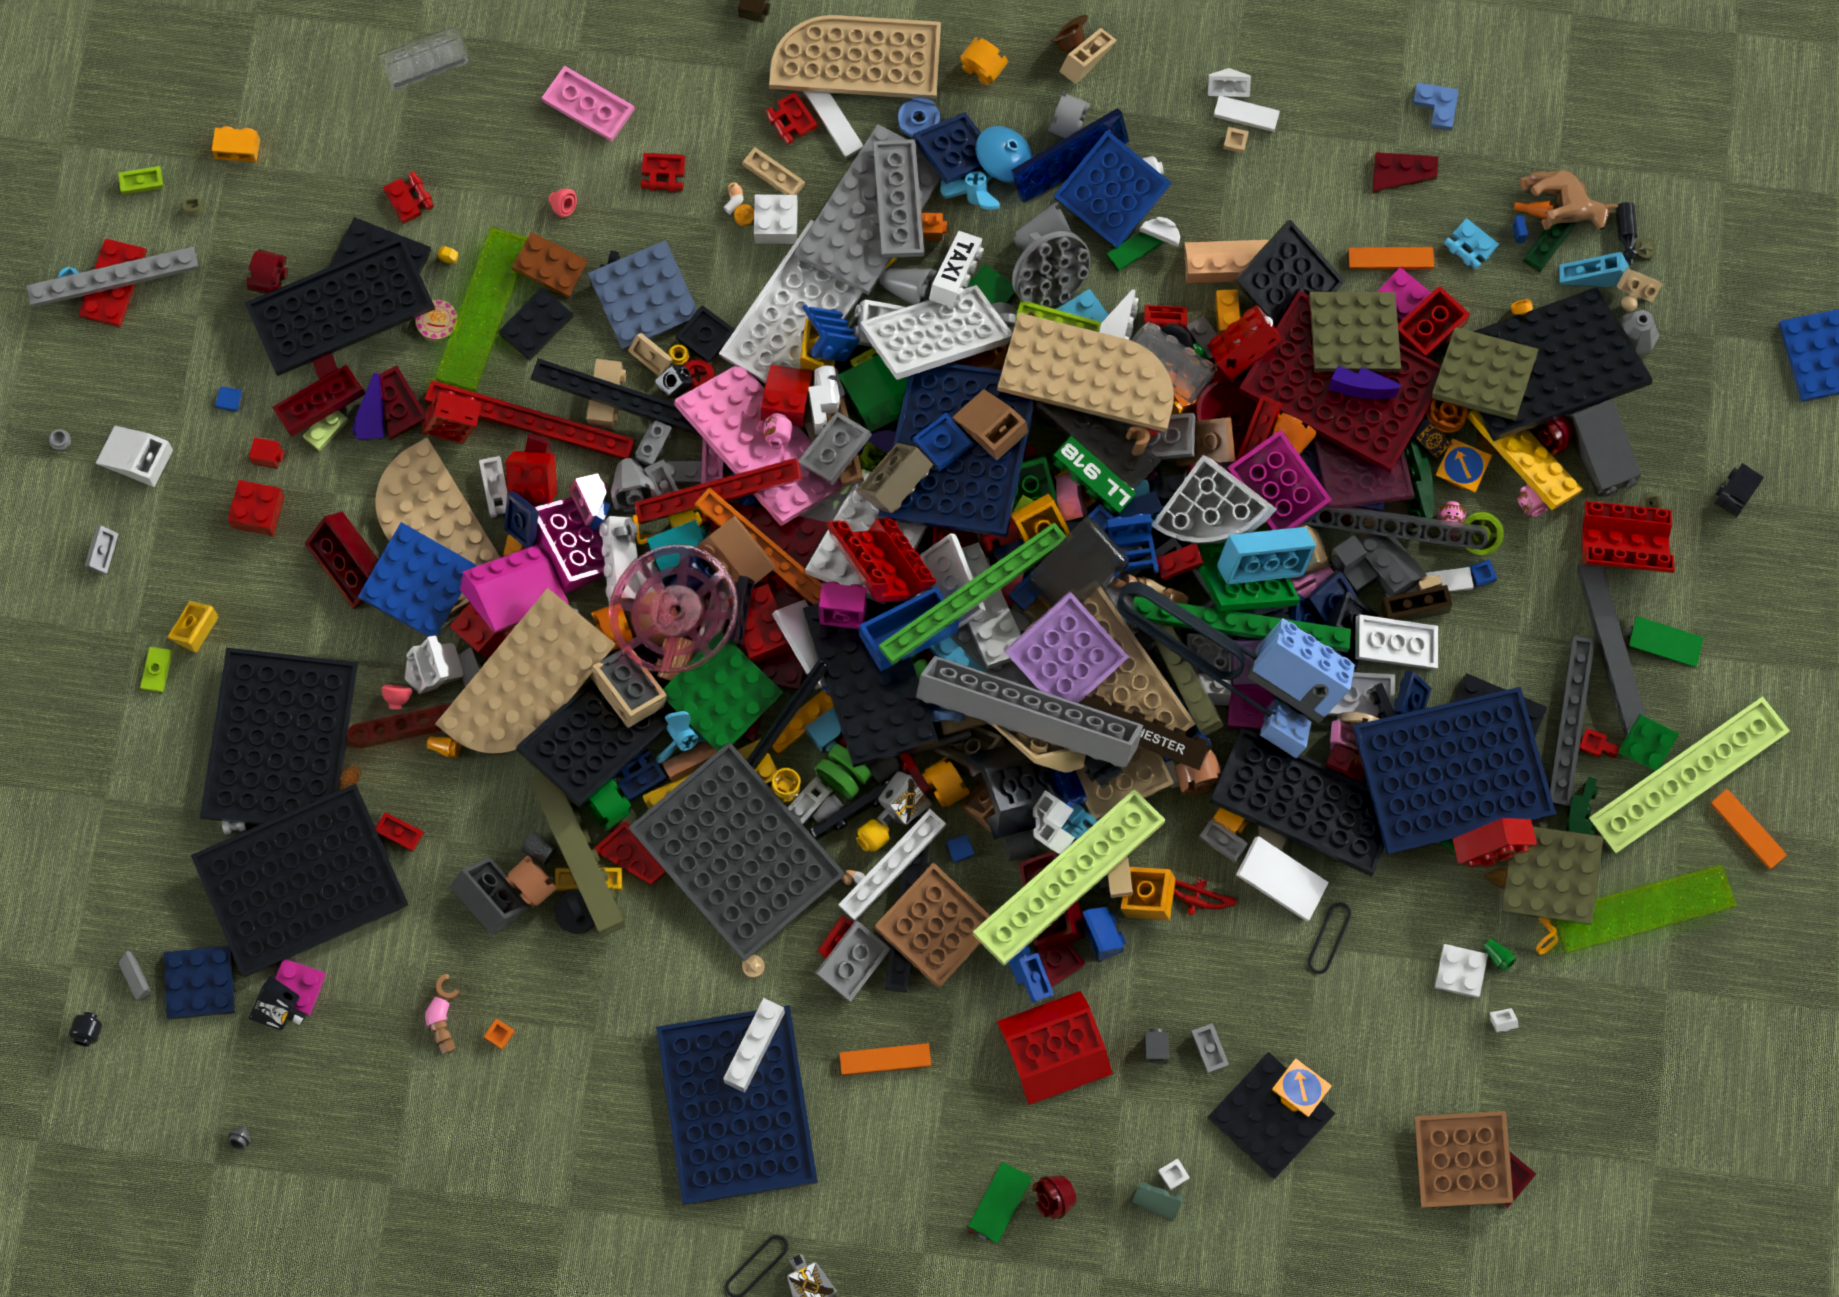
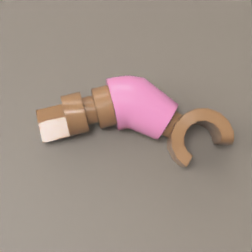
(436, 1015)

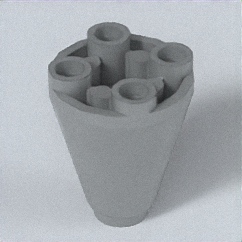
(909, 283)

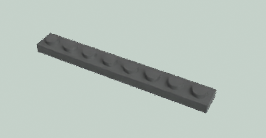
(1571, 720)

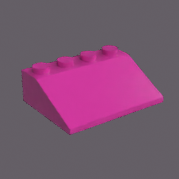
(1283, 480)
(569, 544)
(510, 586)

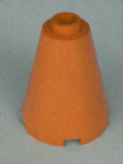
(1294, 431)

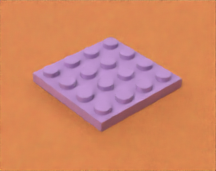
(1066, 651)

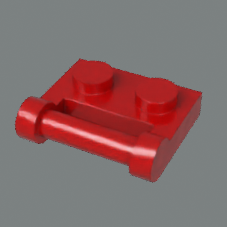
(1164, 315)

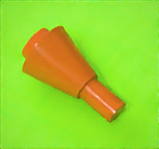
(1536, 209)

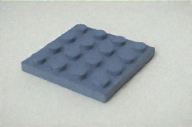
(643, 294)

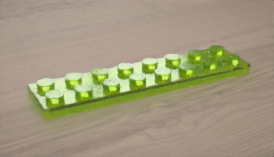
(481, 311)
(1650, 908)

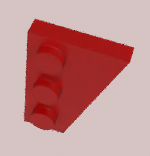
(630, 854)

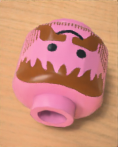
(777, 430)
(1531, 502)
(1453, 513)

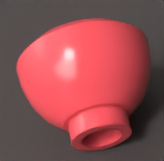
(563, 202)
(396, 695)

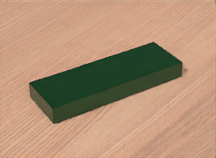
(1547, 245)

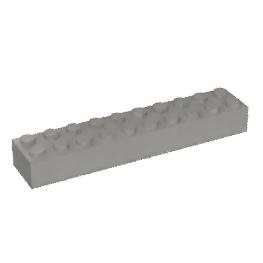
(1029, 711)

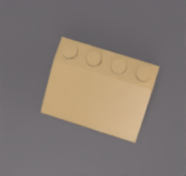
(1044, 753)

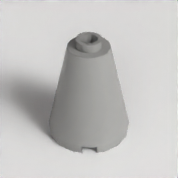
(1044, 223)

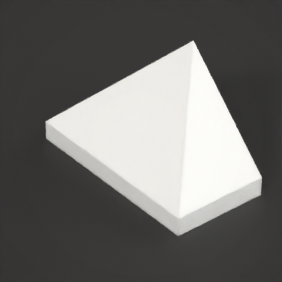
(1229, 83)

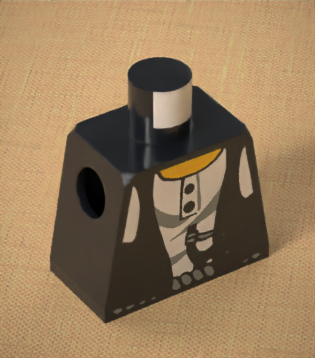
(276, 1005)

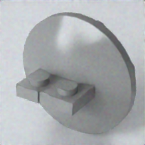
(1051, 268)

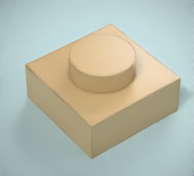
(1235, 140)
(1429, 582)

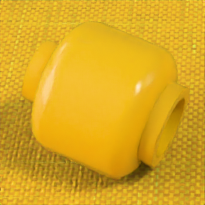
(872, 835)

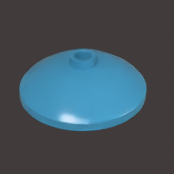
(1002, 150)

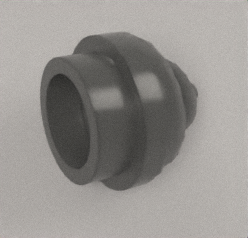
(239, 1138)

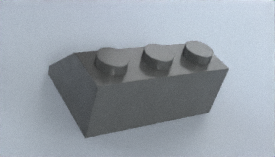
(1392, 563)
(489, 895)

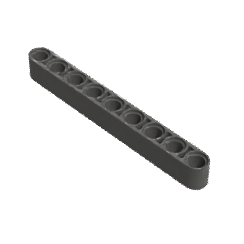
(1401, 530)
(1611, 645)

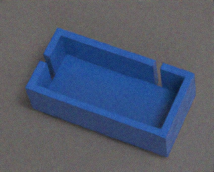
(887, 624)

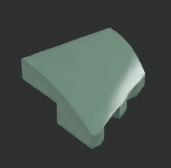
(1157, 1201)

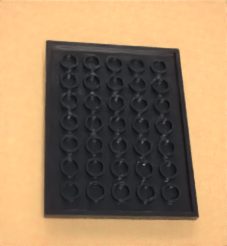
(1578, 361)
(277, 734)
(299, 880)

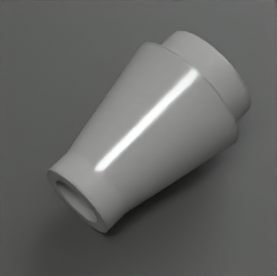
(829, 807)

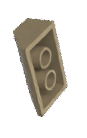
(895, 477)

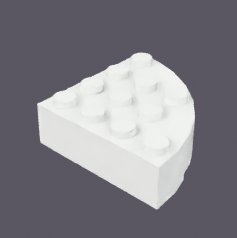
(1212, 507)

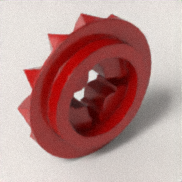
(702, 367)

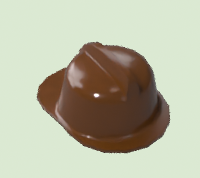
(1071, 34)

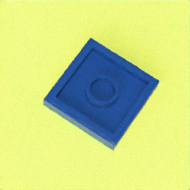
(942, 442)

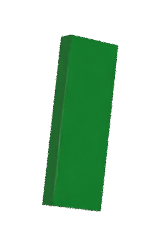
(1133, 250)

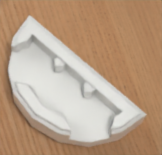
(1162, 229)

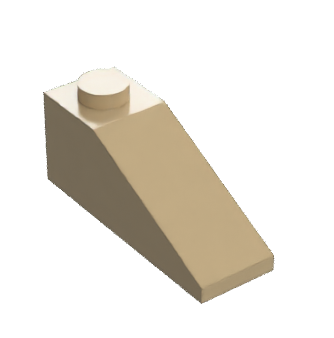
(1087, 55)

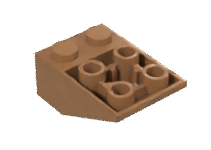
(991, 423)

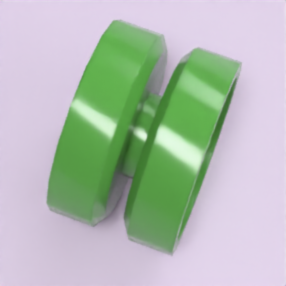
(840, 772)

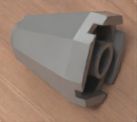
(1640, 331)
(630, 485)

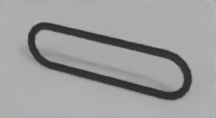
(1321, 933)
(750, 1259)

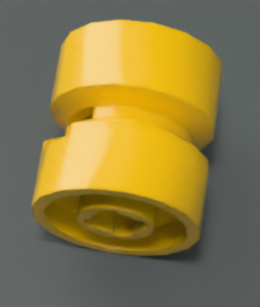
(786, 781)

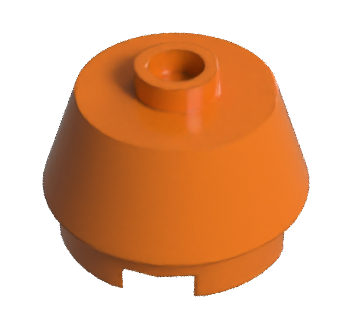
(1446, 416)

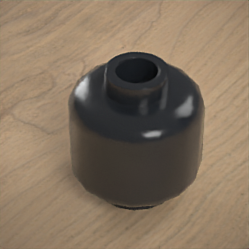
(85, 1029)

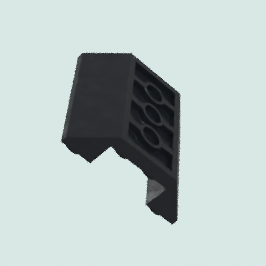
(1013, 787)

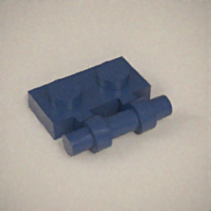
(642, 780)

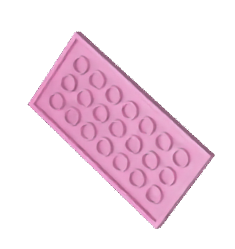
(729, 417)

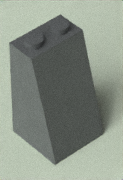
(1604, 448)

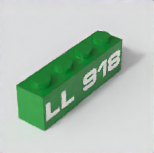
(1094, 476)

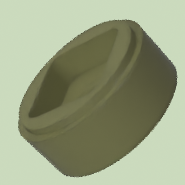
(192, 207)
(1645, 248)
(1651, 500)

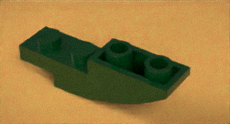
(1421, 481)
(1580, 809)

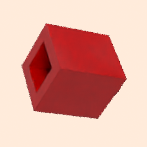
(266, 453)

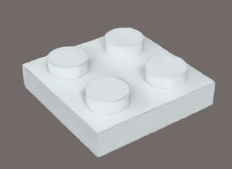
(1461, 971)

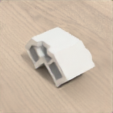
(1050, 817)

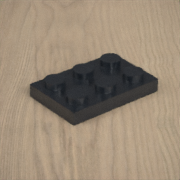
(536, 324)

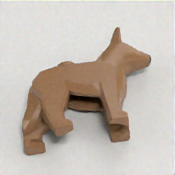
(1571, 199)

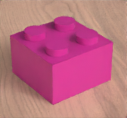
(842, 605)

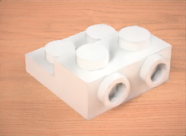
(867, 310)

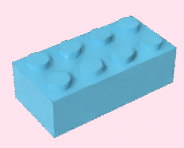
(1266, 555)

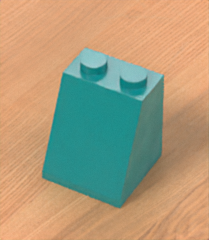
(685, 534)

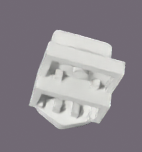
(432, 665)

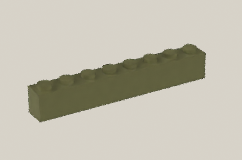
(579, 857)

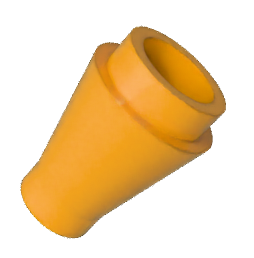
(444, 745)

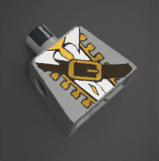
(902, 800)
(809, 1280)

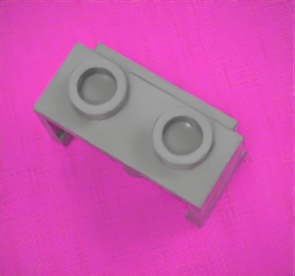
(652, 443)

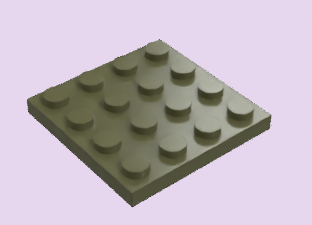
(1354, 331)
(1485, 373)
(1555, 877)

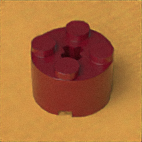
(266, 271)

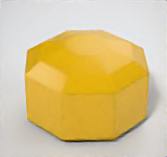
(447, 255)

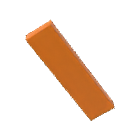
(1391, 258)
(1748, 829)
(885, 1059)

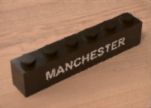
(1156, 737)

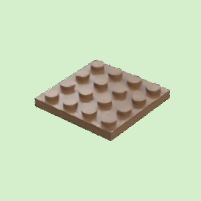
(933, 925)
(1463, 1159)

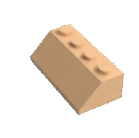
(1219, 259)

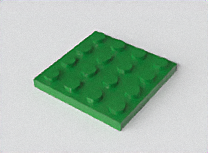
(1243, 595)
(722, 694)

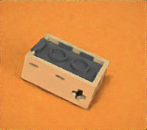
(628, 688)

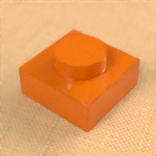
(499, 1034)

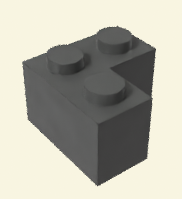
(1350, 560)

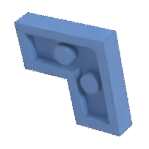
(1439, 98)

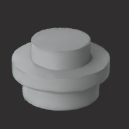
(59, 439)

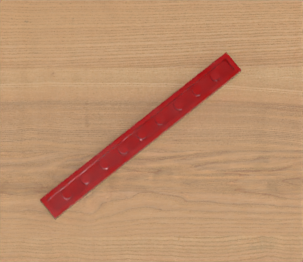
(542, 423)

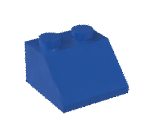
(1102, 934)

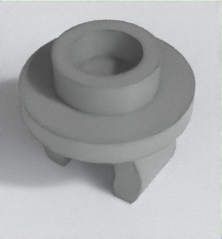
(629, 529)

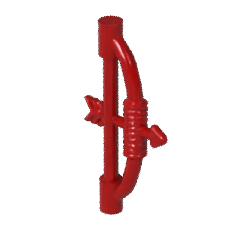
(1199, 889)

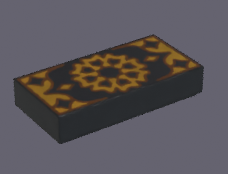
(1432, 439)

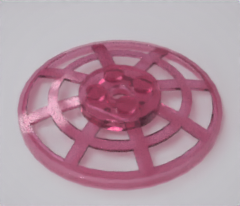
(666, 600)

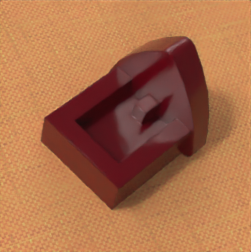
(325, 366)

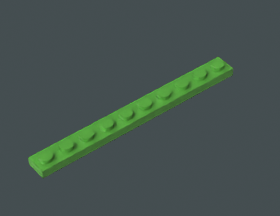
(972, 594)

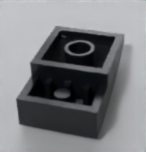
(1344, 616)

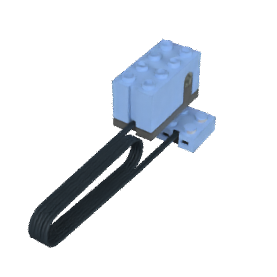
(1283, 663)

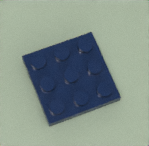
(951, 147)
(199, 982)

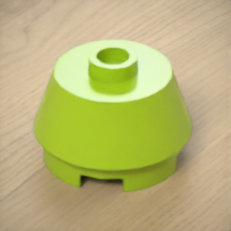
(1494, 530)

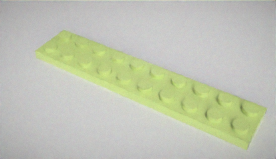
(1688, 775)
(1068, 877)

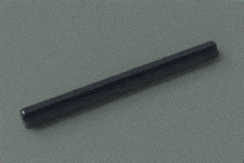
(787, 713)

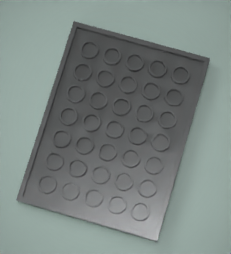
(736, 851)

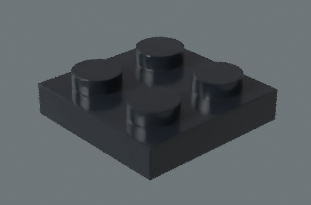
(705, 334)

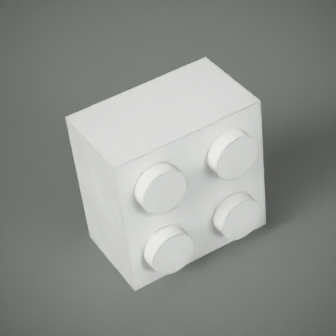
(775, 219)

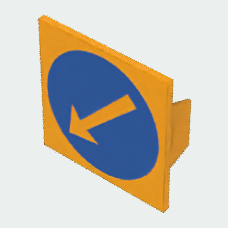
(1463, 466)
(1301, 1088)

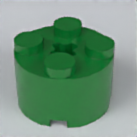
(608, 805)

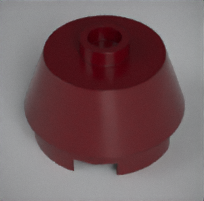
(1555, 434)
(1055, 1196)

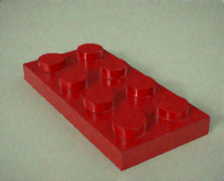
(111, 305)

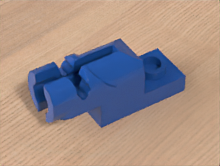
(1030, 972)

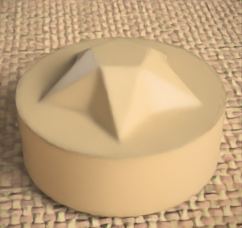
(753, 967)

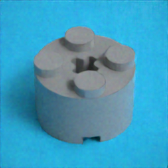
(1068, 116)

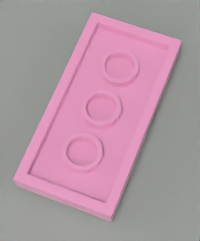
(588, 103)

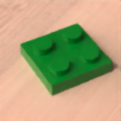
(1648, 742)

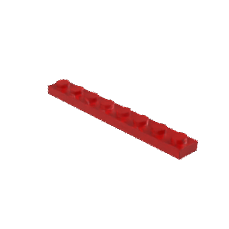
(727, 488)

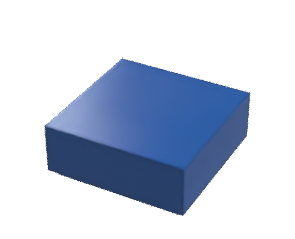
(1519, 229)
(228, 399)
(600, 515)
(1483, 573)
(960, 848)

